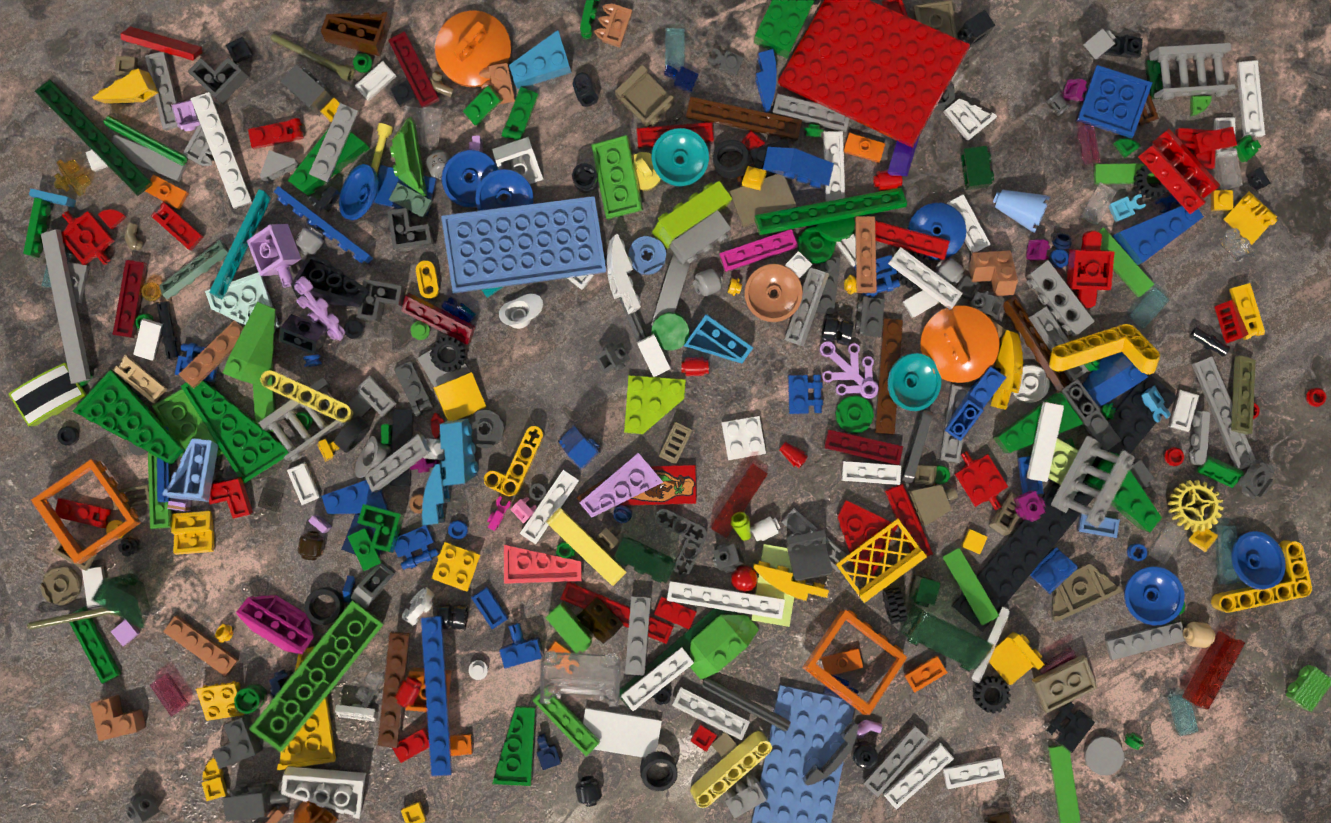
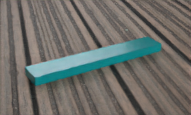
(240, 244)

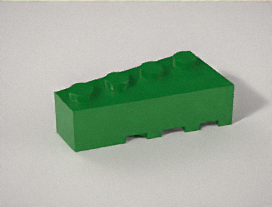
(309, 184)
(1024, 430)
(1129, 499)

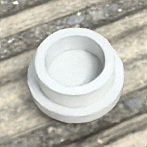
(478, 670)

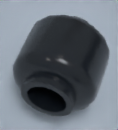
(863, 748)
(588, 791)

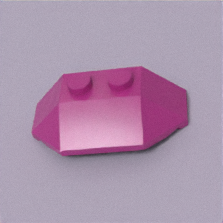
(277, 622)

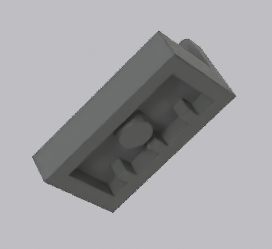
(870, 317)

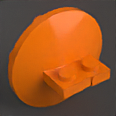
(471, 44)
(960, 343)

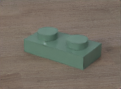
(411, 200)

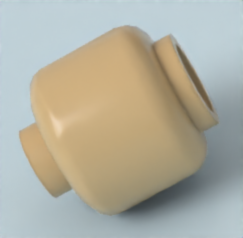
(1199, 634)

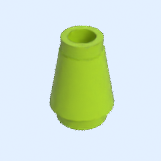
(741, 524)

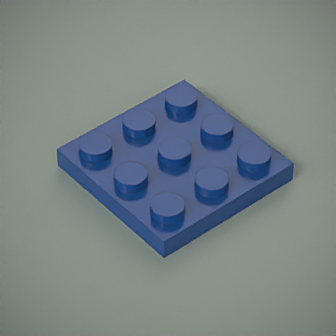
(1114, 101)

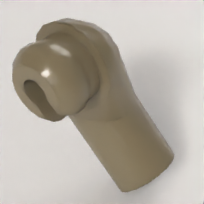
(437, 83)
(130, 237)

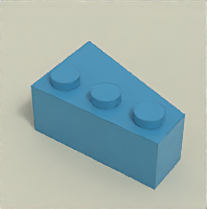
(718, 340)
(459, 452)

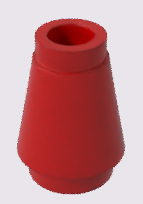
(793, 454)

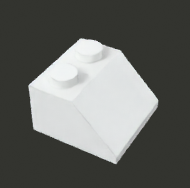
(519, 158)

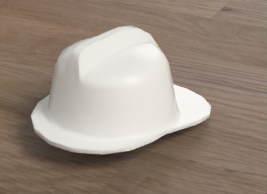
(521, 310)

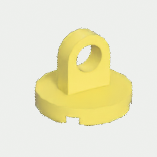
(645, 172)

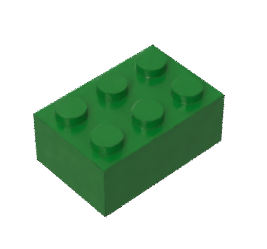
(782, 25)

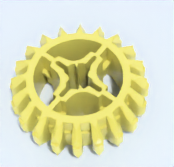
(1197, 514)

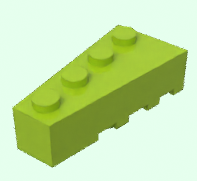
(691, 213)

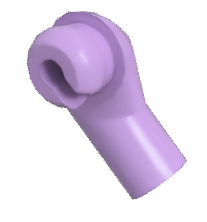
(866, 726)

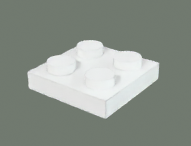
(743, 438)

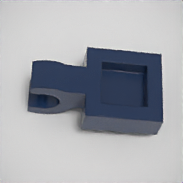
(547, 754)

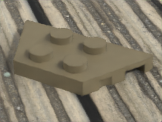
(1081, 590)

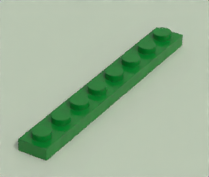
(830, 211)

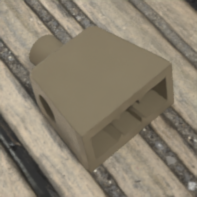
(932, 502)

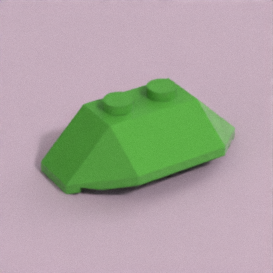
(408, 157)
(720, 643)

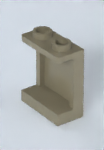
(644, 97)

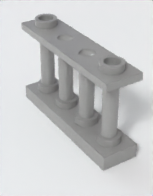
(1199, 53)
(288, 411)
(1080, 468)

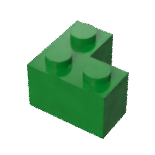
(386, 524)

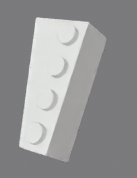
(326, 788)

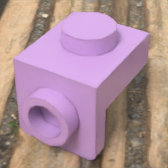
(185, 115)

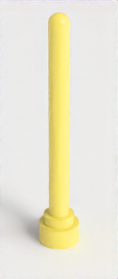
(383, 133)

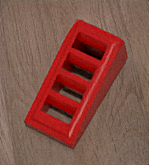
(1224, 323)

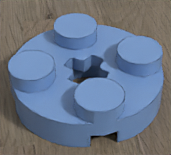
(652, 246)

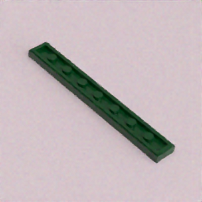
(93, 137)
(683, 641)

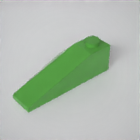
(254, 347)

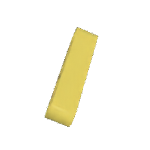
(298, 392)
(586, 546)
(730, 769)

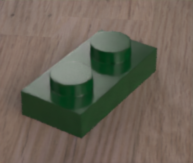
(1154, 75)

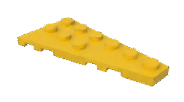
(314, 740)

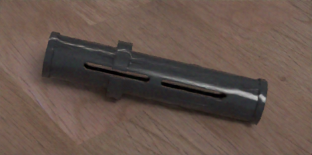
(169, 339)

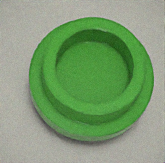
(420, 330)

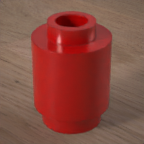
(884, 181)
(695, 366)
(408, 692)

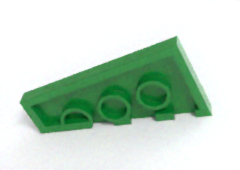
(517, 753)

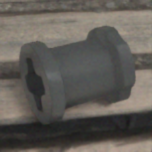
(1058, 103)

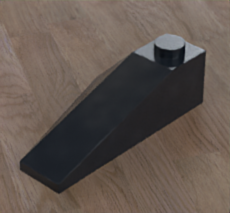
(330, 284)

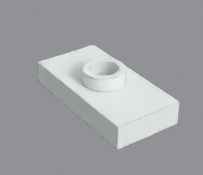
(356, 711)

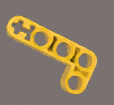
(518, 480)

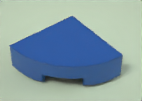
(347, 590)

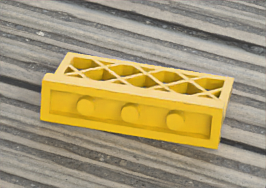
(886, 576)

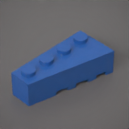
(1152, 235)

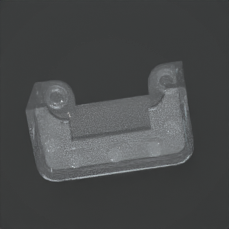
(580, 675)

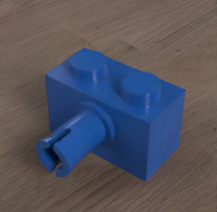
(520, 650)

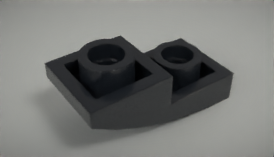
(1126, 46)

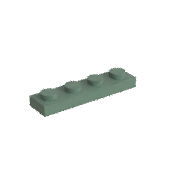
(192, 270)

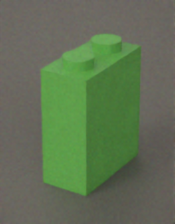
(570, 627)

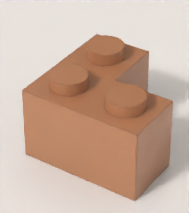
(994, 267)
(111, 720)

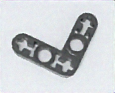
(690, 541)

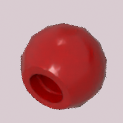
(744, 578)

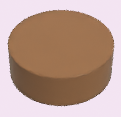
(416, 503)

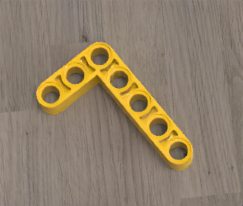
(1106, 343)
(1271, 595)

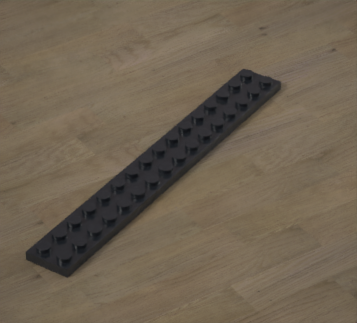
(1035, 539)

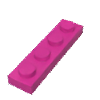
(758, 250)

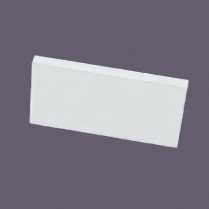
(623, 732)

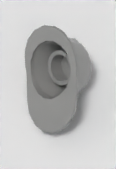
(371, 456)

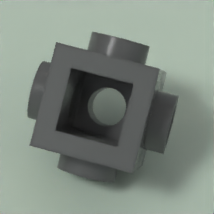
(987, 304)
(613, 357)
(728, 557)
(141, 807)

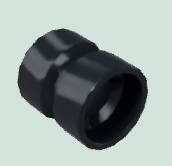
(585, 178)
(844, 331)
(461, 617)

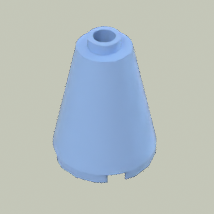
(1022, 207)

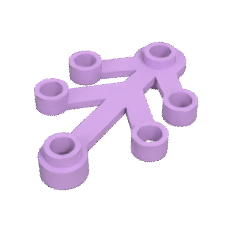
(319, 309)
(850, 372)

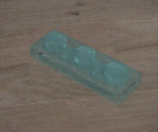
(1223, 546)

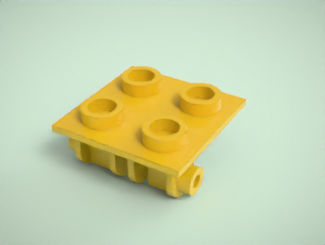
(1250, 217)
(456, 566)
(218, 700)

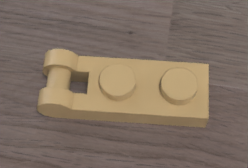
(140, 379)

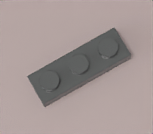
(828, 297)

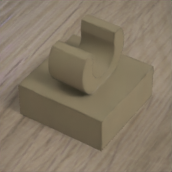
(607, 539)

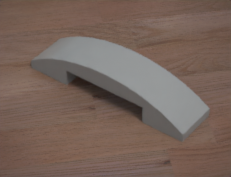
(672, 287)

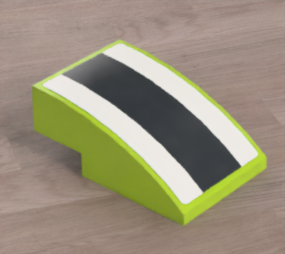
(46, 395)

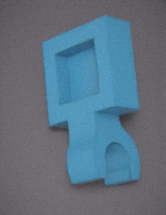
(1154, 401)

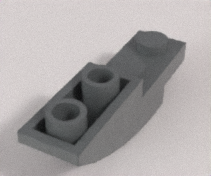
(1090, 415)

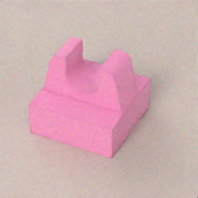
(522, 511)

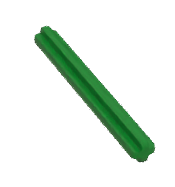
(145, 140)

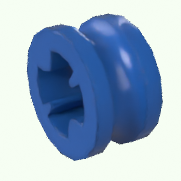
(312, 360)
(1142, 555)

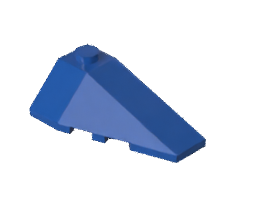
(1112, 378)

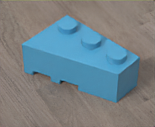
(541, 63)

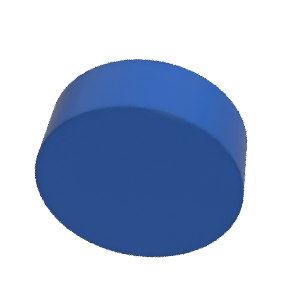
(1058, 258)
(458, 529)

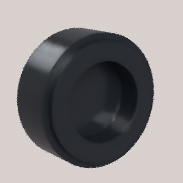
(354, 329)
(68, 435)

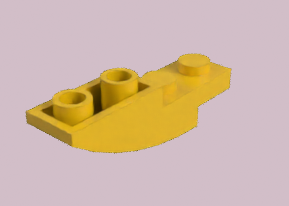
(1011, 365)
(781, 579)

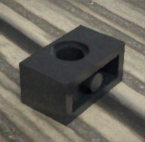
(976, 28)
(303, 334)

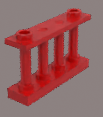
(1179, 171)

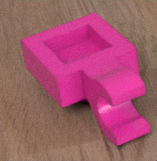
(496, 518)

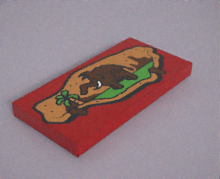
(677, 487)

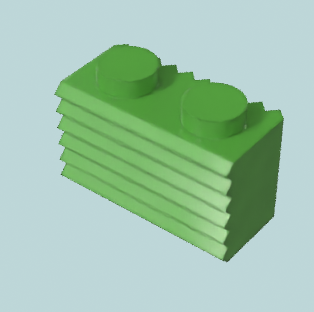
(1309, 687)

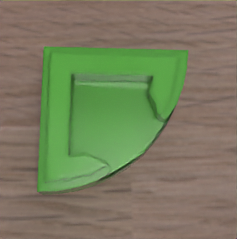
(1199, 104)

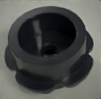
(133, 546)
(662, 700)

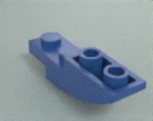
(974, 402)

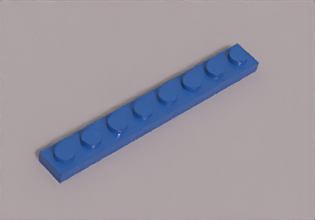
(436, 696)

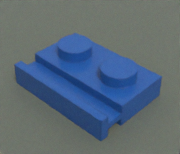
(1053, 570)

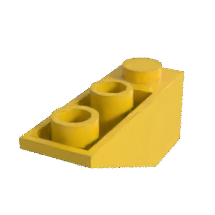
(134, 87)

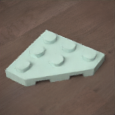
(242, 298)

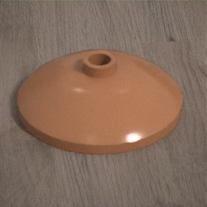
(759, 297)

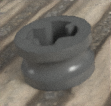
(533, 495)

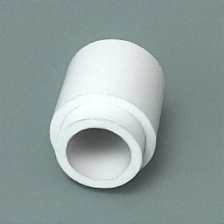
(765, 528)

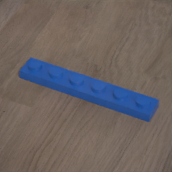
(315, 221)

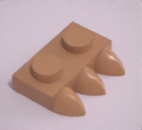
(615, 24)
(499, 80)

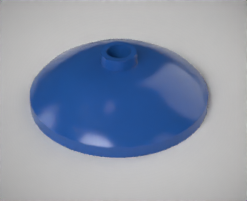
(499, 182)
(462, 189)
(358, 192)
(944, 217)
(1266, 560)
(1166, 598)

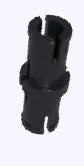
(1209, 341)

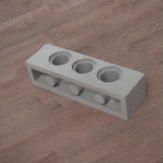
(1069, 301)

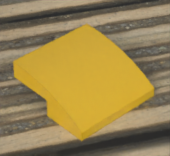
(460, 397)
(193, 532)

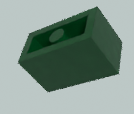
(976, 167)
(924, 591)

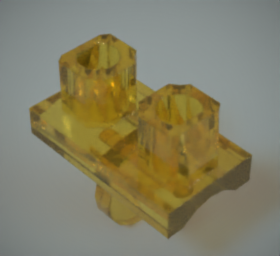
(67, 170)

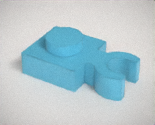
(1124, 207)

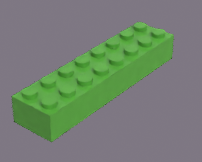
(316, 676)

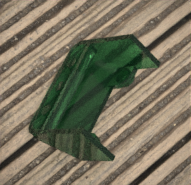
(945, 638)

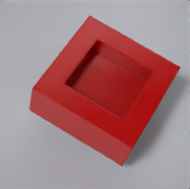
(703, 737)

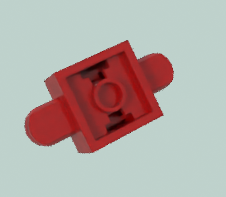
(1090, 268)

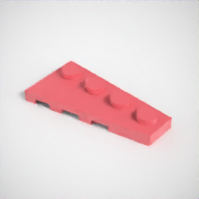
(538, 567)

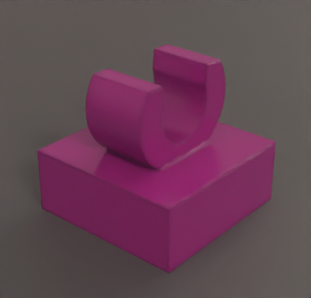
(1074, 90)
(1037, 250)

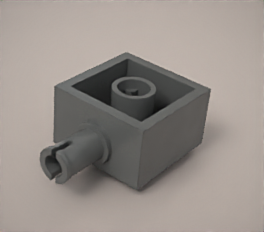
(251, 801)

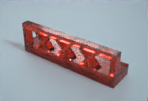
(739, 499)
(1213, 671)

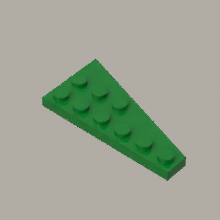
(125, 415)
(239, 437)

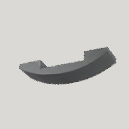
(816, 774)

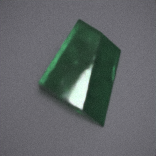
(645, 559)
(124, 597)

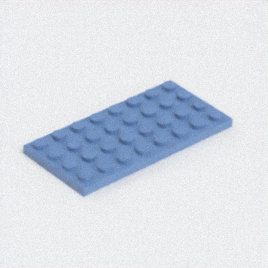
(523, 244)
(810, 740)

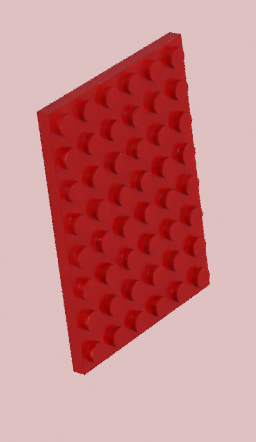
(874, 66)

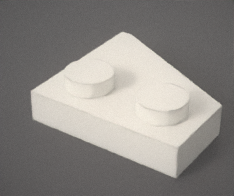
(968, 118)

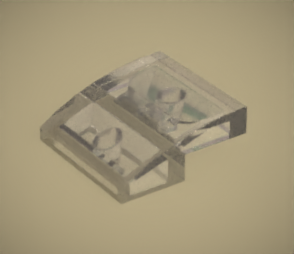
(427, 124)

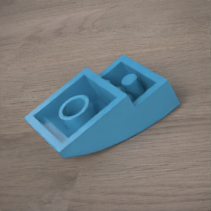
(435, 496)

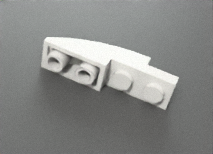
(617, 268)

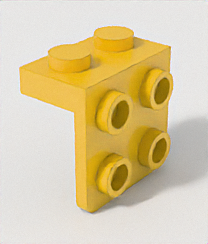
(1014, 658)

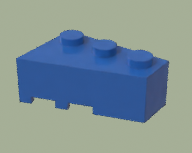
(799, 166)
(578, 447)

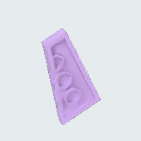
(624, 484)

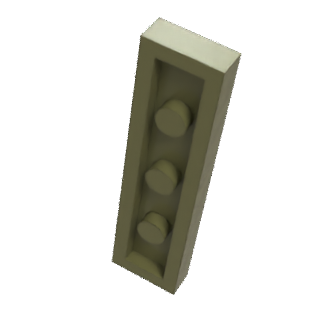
(1243, 395)

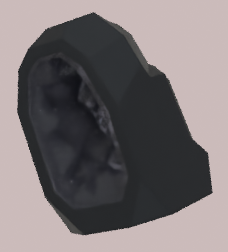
(585, 89)

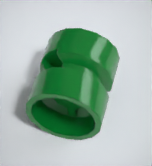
(250, 698)

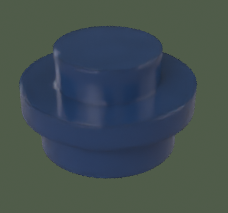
(1062, 241)
(622, 514)

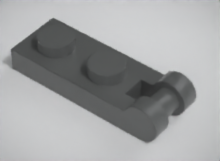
(413, 388)

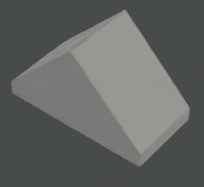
(277, 166)

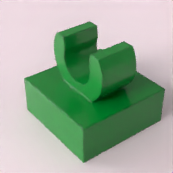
(1247, 148)

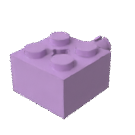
(275, 252)

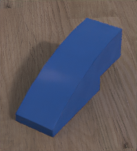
(766, 78)

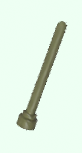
(344, 71)
(69, 618)

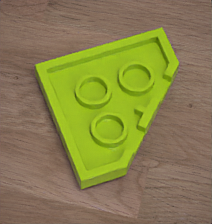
(650, 401)

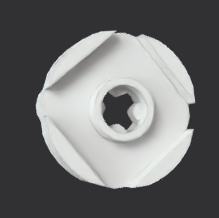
(419, 603)

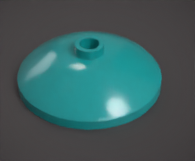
(682, 144)
(923, 384)

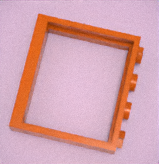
(60, 530)
(837, 687)

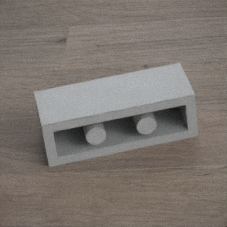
(700, 238)

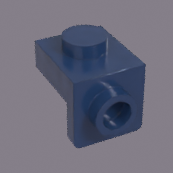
(278, 681)

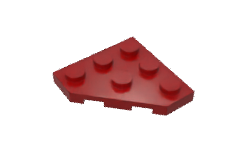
(858, 527)

